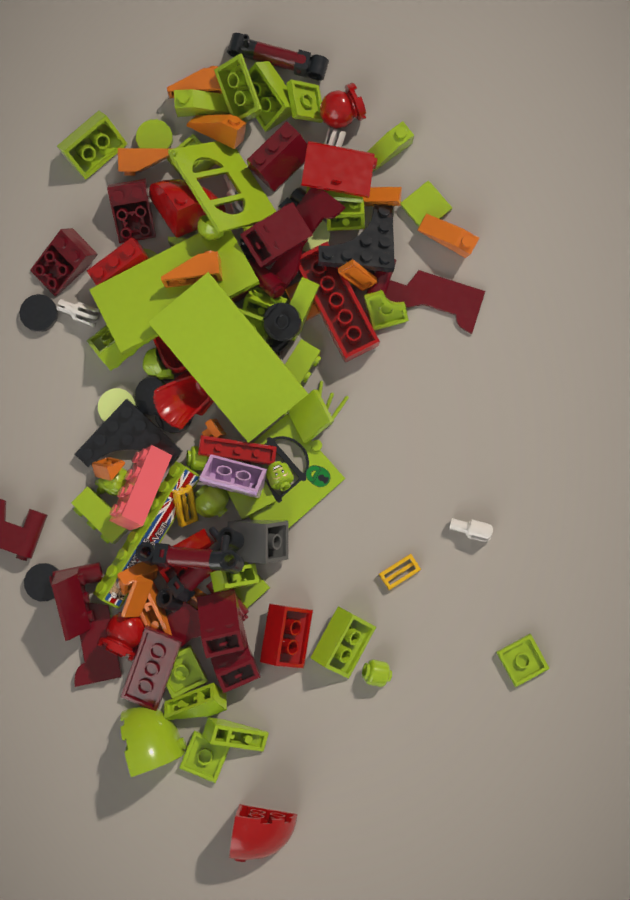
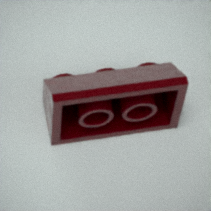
(278, 157)
(72, 603)

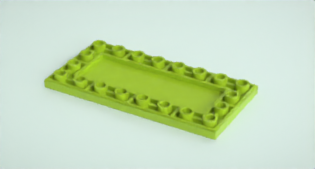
(139, 295)
(228, 357)

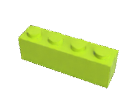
(302, 361)

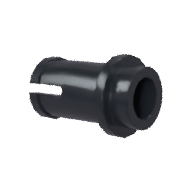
(278, 346)

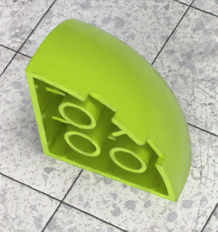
(149, 740)

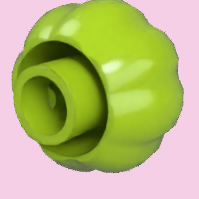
(211, 501)

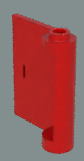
(338, 169)

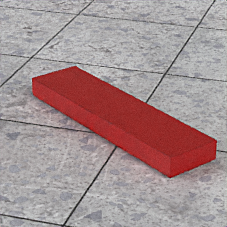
(237, 450)

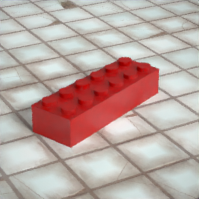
(339, 307)

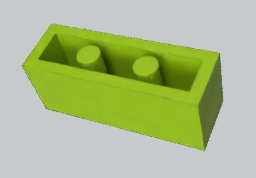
(98, 515)

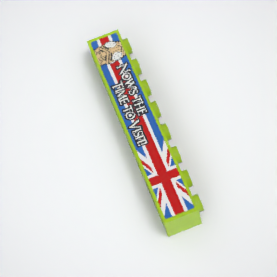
(153, 531)

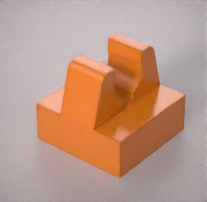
(214, 429)

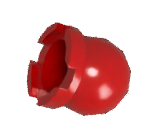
(341, 107)
(123, 635)

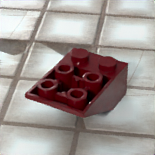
(131, 210)
(276, 235)
(63, 260)
(221, 623)
(235, 669)

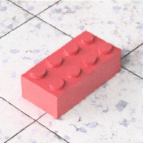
(140, 487)

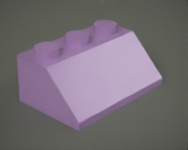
(233, 476)

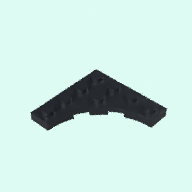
(370, 249)
(126, 430)

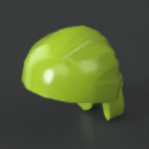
(207, 229)
(154, 367)
(111, 487)

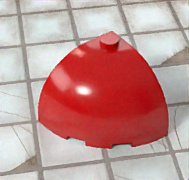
(178, 205)
(260, 832)

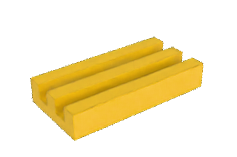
(179, 497)
(385, 580)

